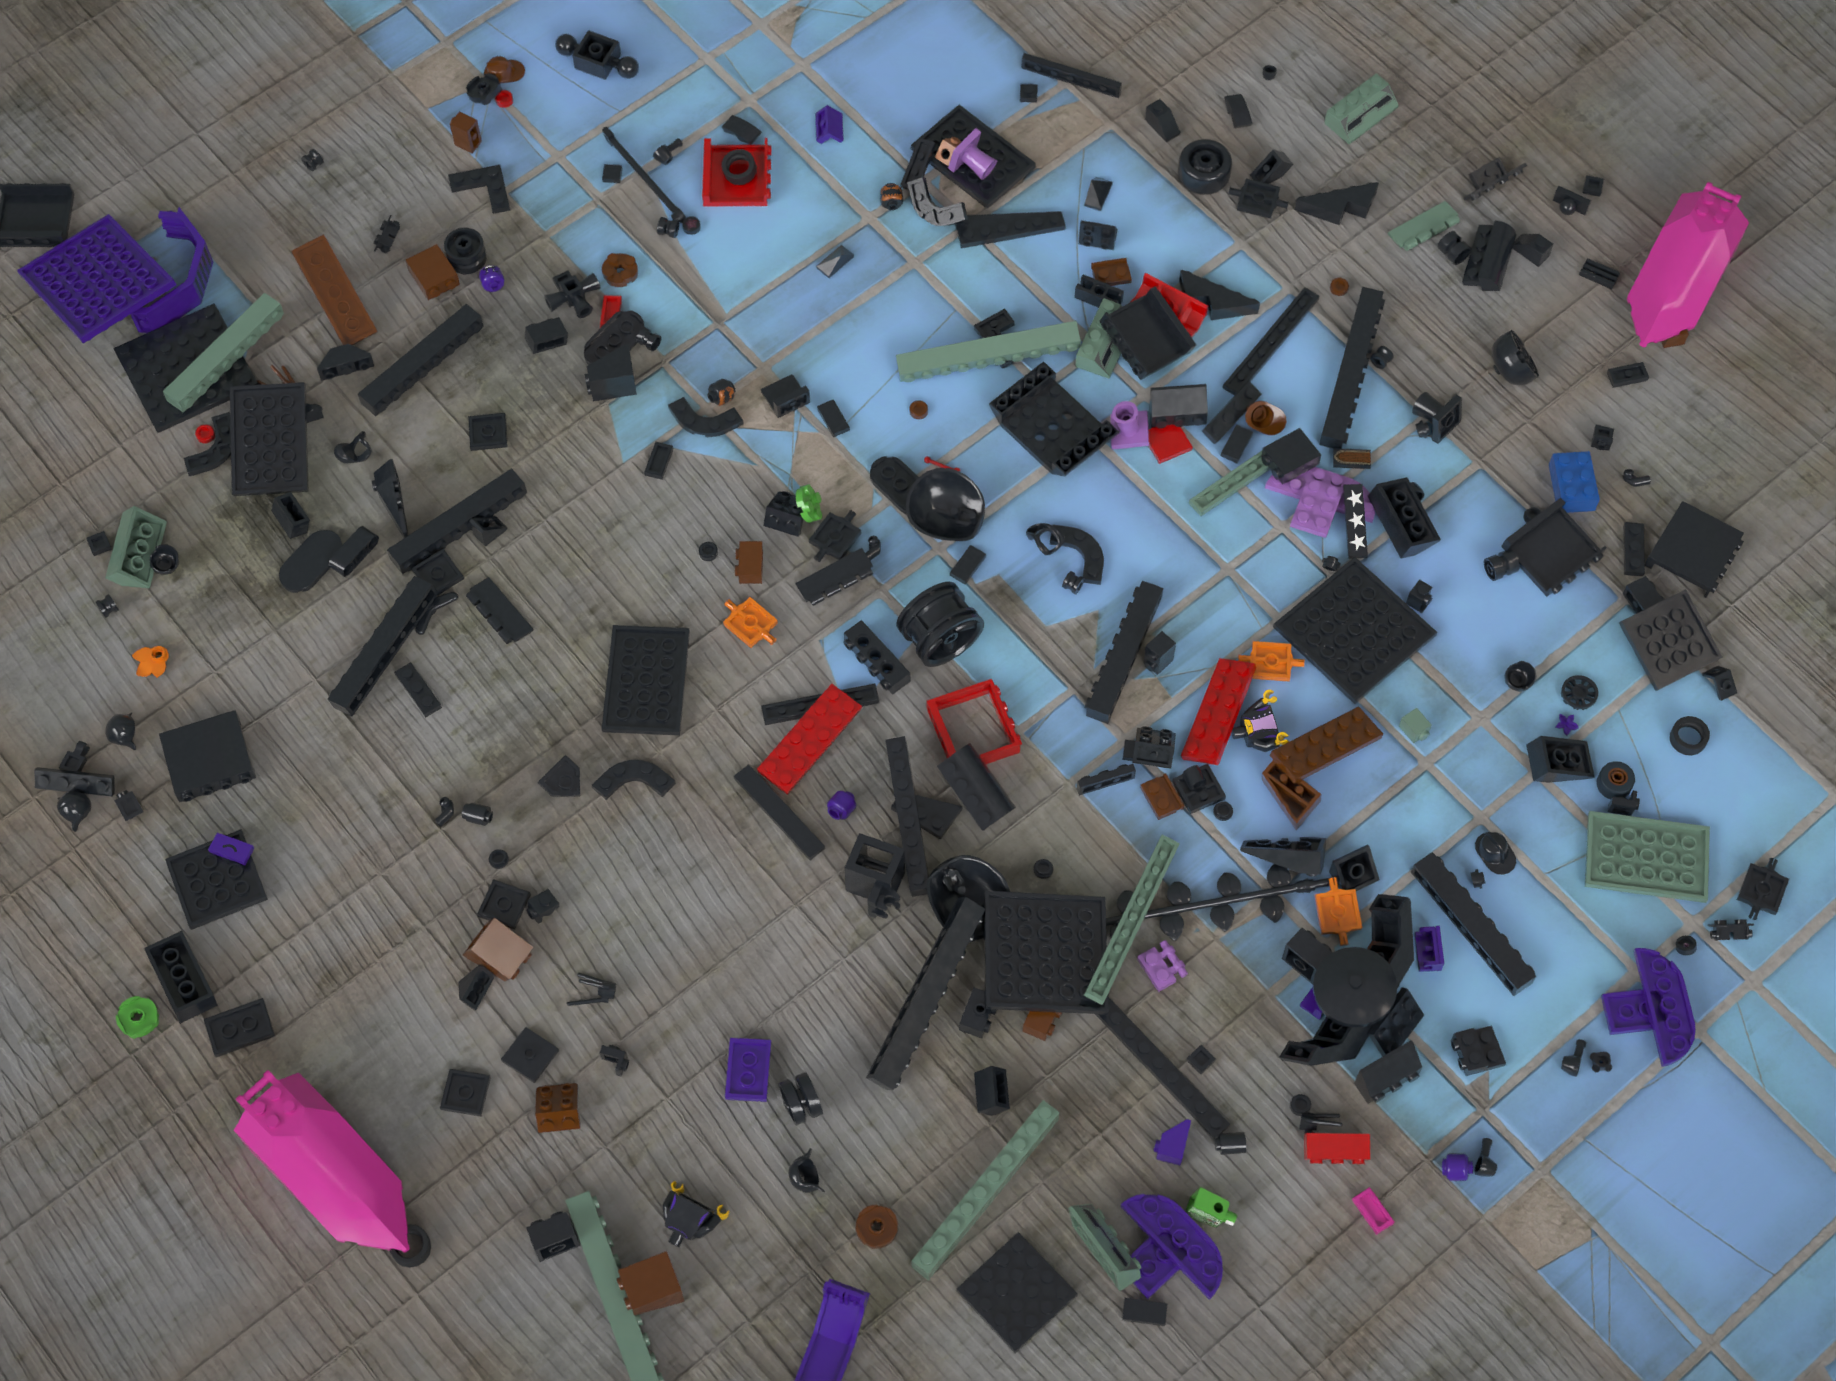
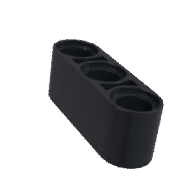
(353, 551)

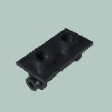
(382, 241)
(1722, 930)

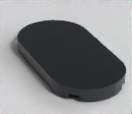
(616, 332)
(893, 480)
(309, 561)

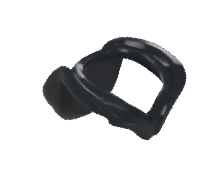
(346, 451)
(1036, 530)

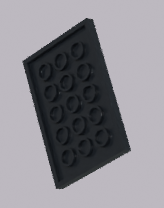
(1010, 165)
(268, 439)
(646, 680)

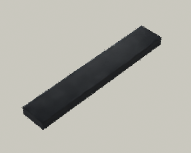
(1071, 75)
(796, 708)
(779, 812)

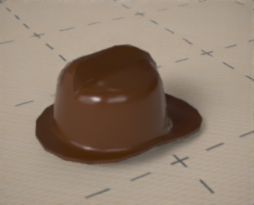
(505, 69)
(1265, 418)

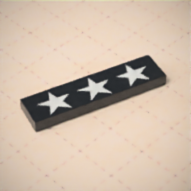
(1355, 521)

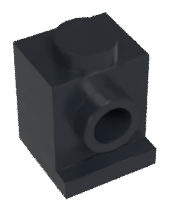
(1420, 596)

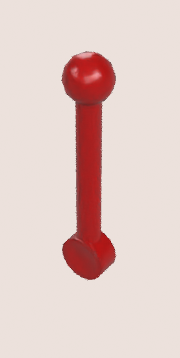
(927, 459)

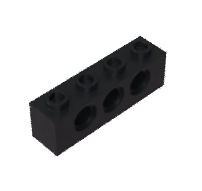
(860, 634)

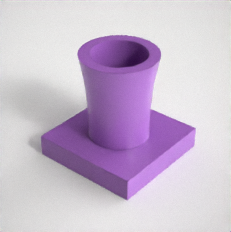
(969, 154)
(1131, 424)

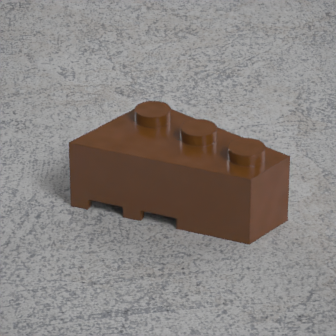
(1294, 799)

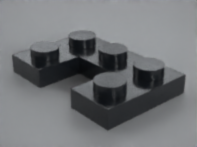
(994, 326)

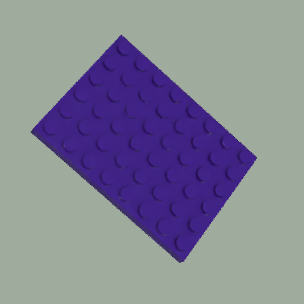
(96, 278)

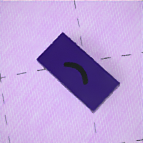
(231, 848)

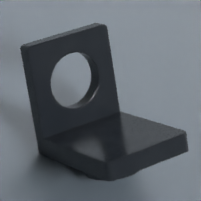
(1723, 681)

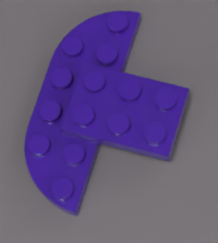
(1658, 1006)
(1173, 1246)

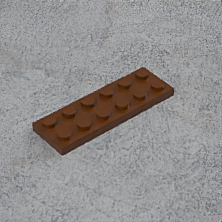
(334, 291)
(1326, 744)

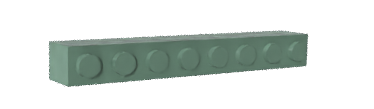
(223, 352)

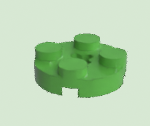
(809, 502)
(143, 1026)

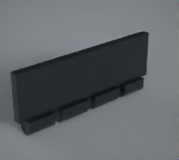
(829, 578)
(498, 611)

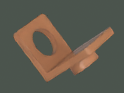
(949, 144)

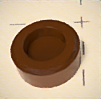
(1339, 286)
(918, 409)

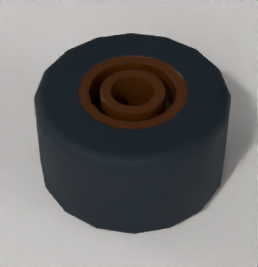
(1615, 780)

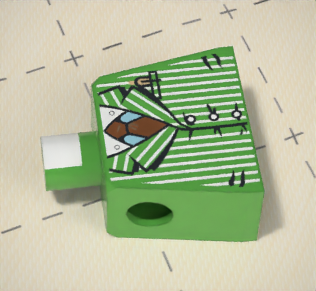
(1209, 1208)

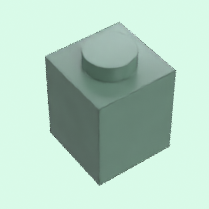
(1415, 726)

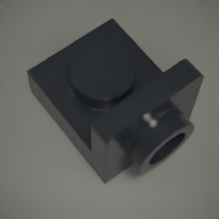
(128, 805)
(1624, 806)

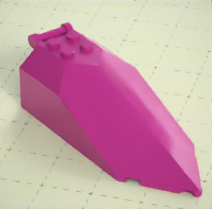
(1686, 264)
(324, 1163)

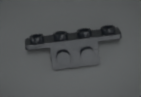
(1490, 174)

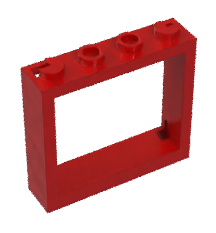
(966, 694)

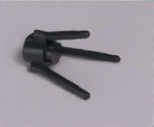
(605, 989)
(1311, 1120)

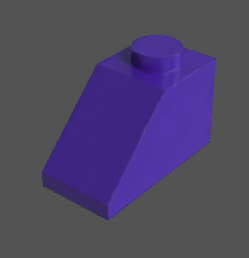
(1173, 1143)

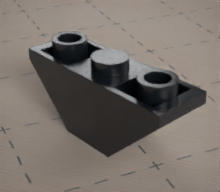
(343, 361)

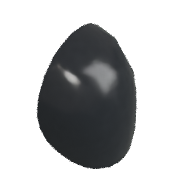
(945, 505)
(959, 878)

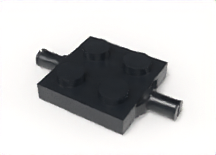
(1258, 198)
(835, 536)
(1763, 889)

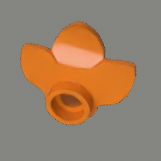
(149, 662)

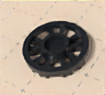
(1579, 692)

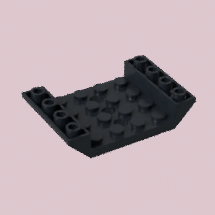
(1037, 403)

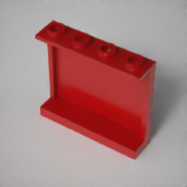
(720, 192)

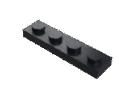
(1231, 412)
(74, 781)

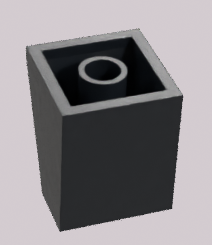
(611, 376)

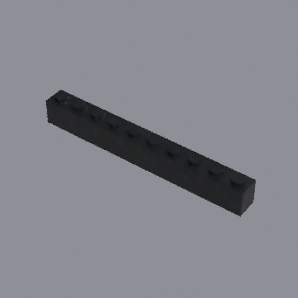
(1351, 368)
(926, 993)

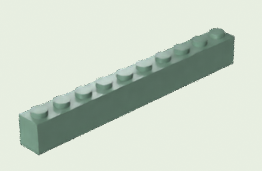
(988, 351)
(985, 1190)
(605, 1271)

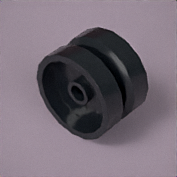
(465, 250)
(802, 1098)

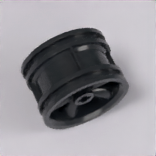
(940, 624)

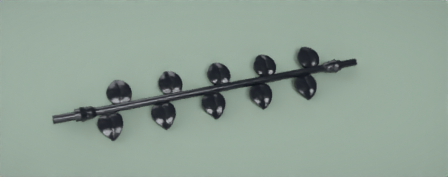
(1221, 913)

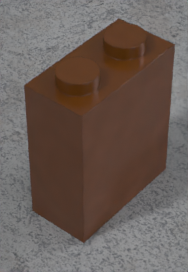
(432, 272)

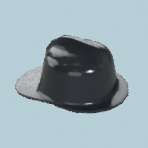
(1495, 852)

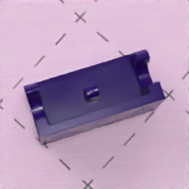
(1429, 949)

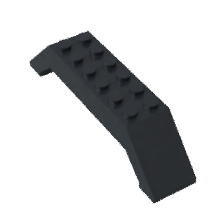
(1394, 942)

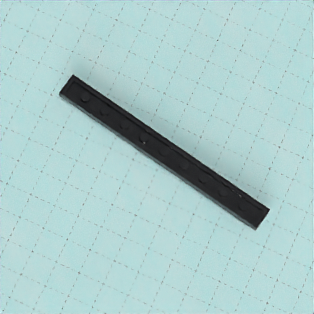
(1164, 1071)

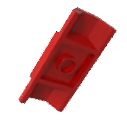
(1186, 308)

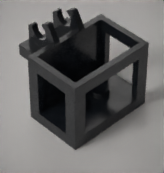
(871, 884)

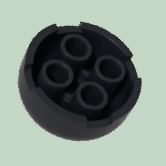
(1513, 360)

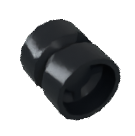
(1454, 247)
(1503, 564)

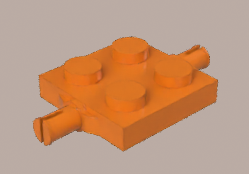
(750, 622)
(1272, 660)
(1338, 911)

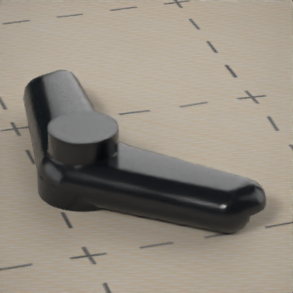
(438, 602)

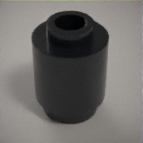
(477, 814)

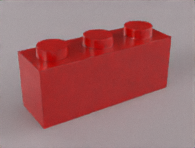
(1336, 1147)

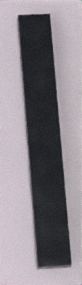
(1271, 341)

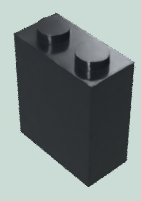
(1290, 456)

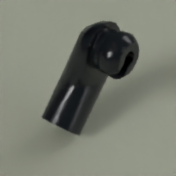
(874, 547)
(447, 810)

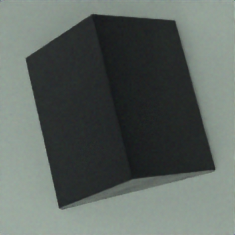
(1355, 869)

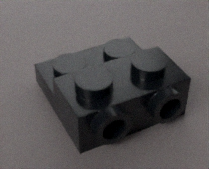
(1477, 1050)

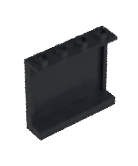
(35, 214)
(1148, 333)
(1696, 547)
(1553, 549)
(207, 756)

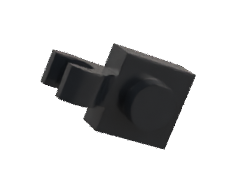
(75, 760)

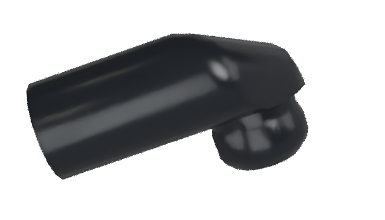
(1635, 481)

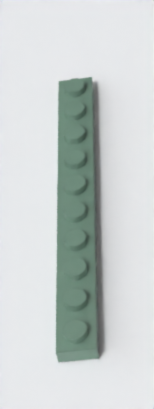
(1131, 920)

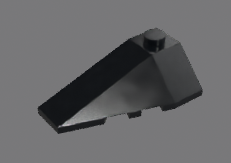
(389, 492)
(1300, 856)

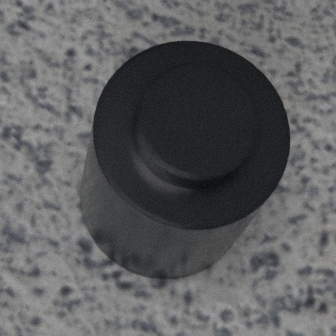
(1231, 1143)

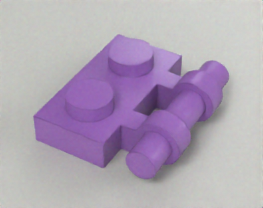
(1156, 968)

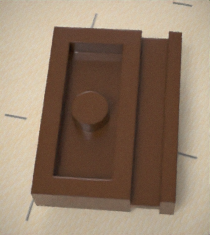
(1112, 271)
(1161, 796)

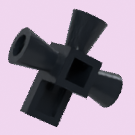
(572, 293)

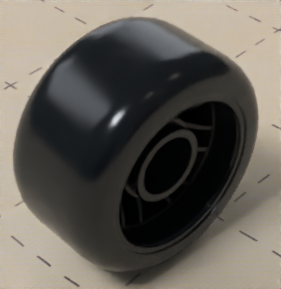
(1204, 166)

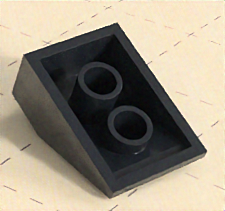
(1559, 759)

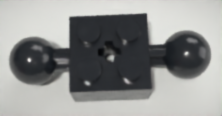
(597, 55)

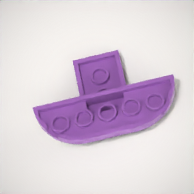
(1319, 499)

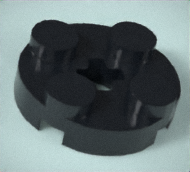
(483, 89)

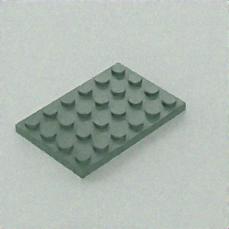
(1647, 856)

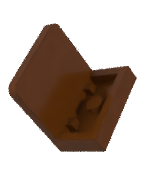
(557, 1107)

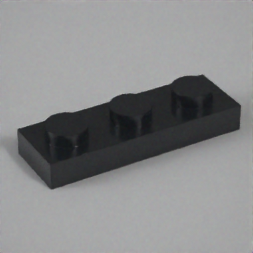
(918, 162)
(1634, 549)
(418, 689)
(1105, 779)

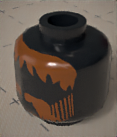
(891, 196)
(721, 392)

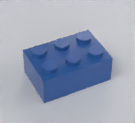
(1574, 481)

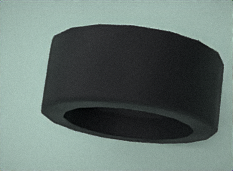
(740, 179)
(1699, 726)
(423, 1254)

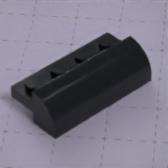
(1489, 256)
(976, 786)

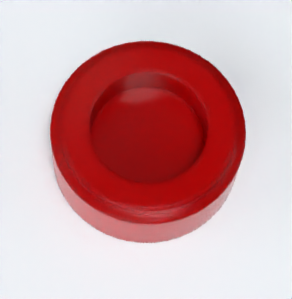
(504, 99)
(205, 434)

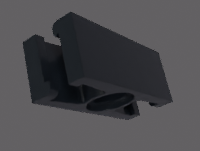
(1090, 288)

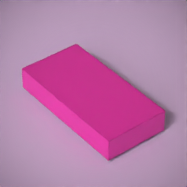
(1373, 1211)

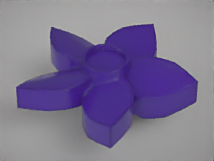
(1567, 724)

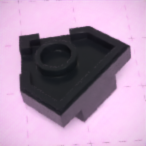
(562, 779)

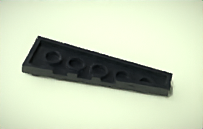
(1002, 227)

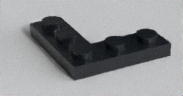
(487, 176)

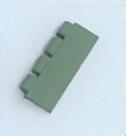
(1424, 226)

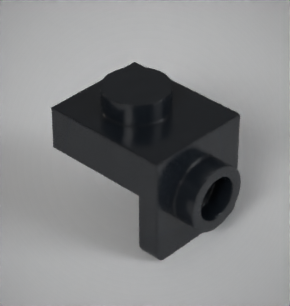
(1602, 437)
(541, 905)
(614, 1054)

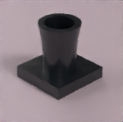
(1443, 417)

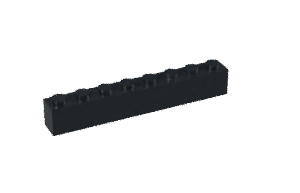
(420, 360)
(456, 521)
(382, 646)
(1124, 653)
(908, 815)
(1473, 924)

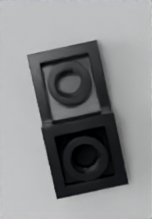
(1239, 111)
(742, 129)

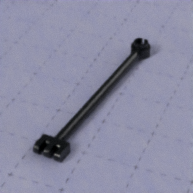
(677, 214)

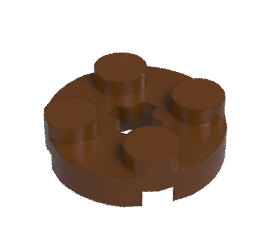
(616, 261)
(875, 1238)

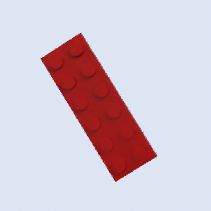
(1218, 711)
(809, 738)

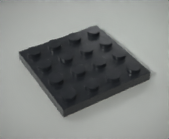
(1670, 640)
(214, 885)
(1016, 1292)

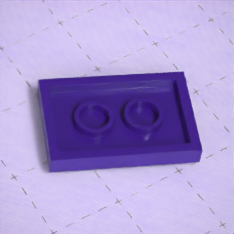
(748, 1069)

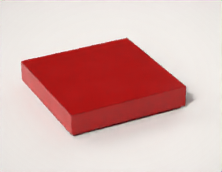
(1168, 442)

